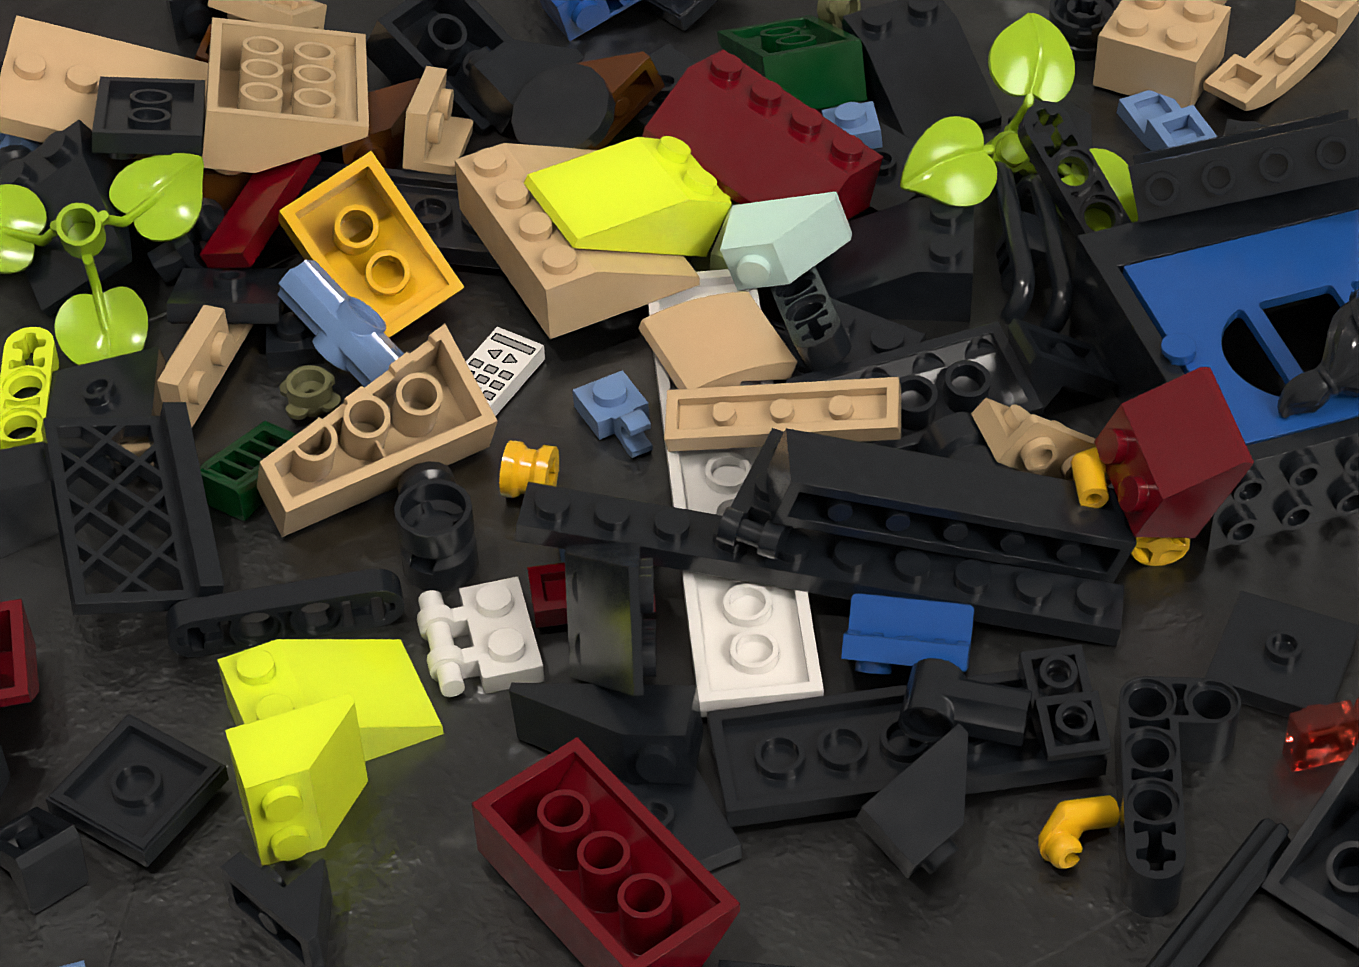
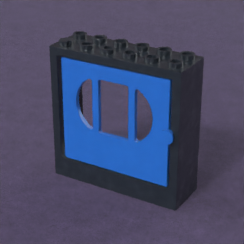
(1170, 287)

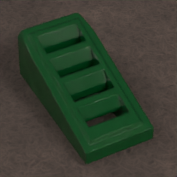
(218, 473)

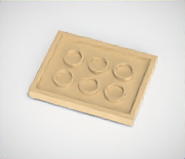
(56, 71)

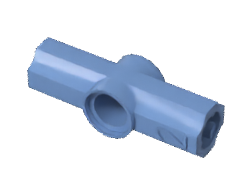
(345, 327)

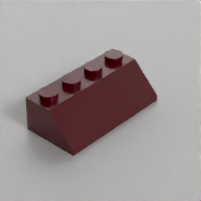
(763, 138)
(601, 865)

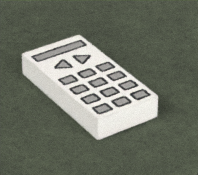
(504, 365)

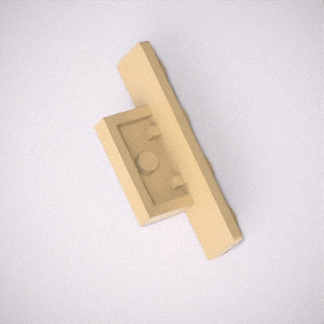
(197, 365)

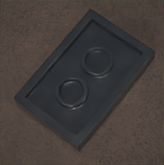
(148, 117)

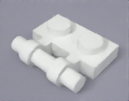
(499, 633)

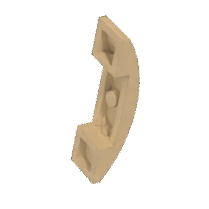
(1284, 55)

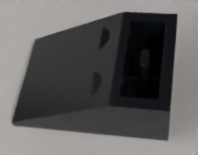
(605, 609)

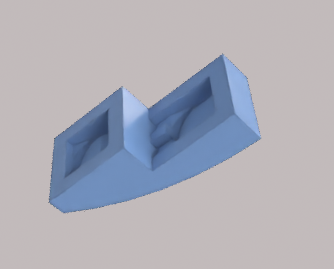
(1161, 121)

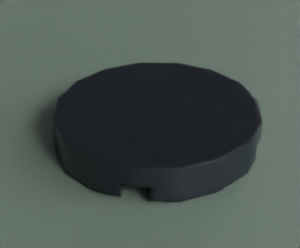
(564, 108)

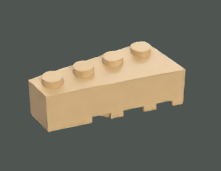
(407, 416)

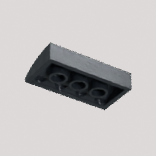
(943, 378)

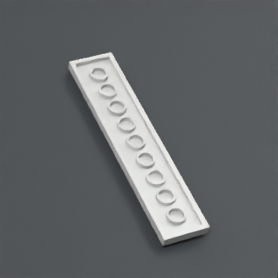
(744, 636)

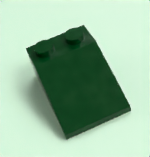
(804, 57)

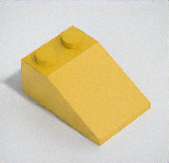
(371, 244)

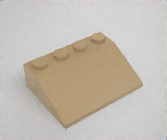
(281, 94)
(557, 282)

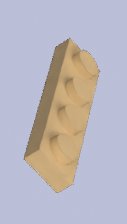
(748, 413)

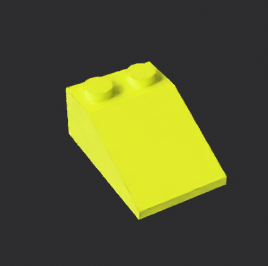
(634, 199)
(300, 672)

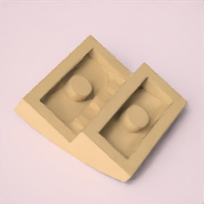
(717, 342)

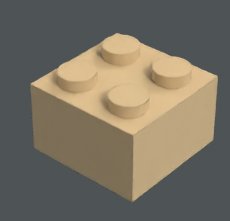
(1161, 47)

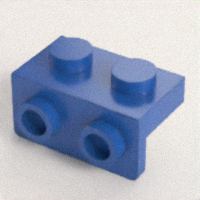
(905, 631)

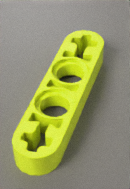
(17, 375)

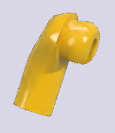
(1090, 478)
(1062, 831)

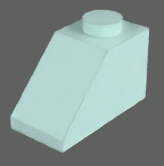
(782, 238)

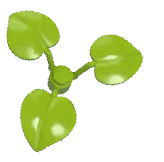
(951, 157)
(156, 194)

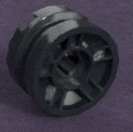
(1081, 23)

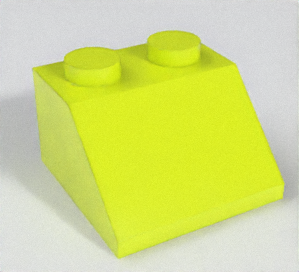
(298, 776)

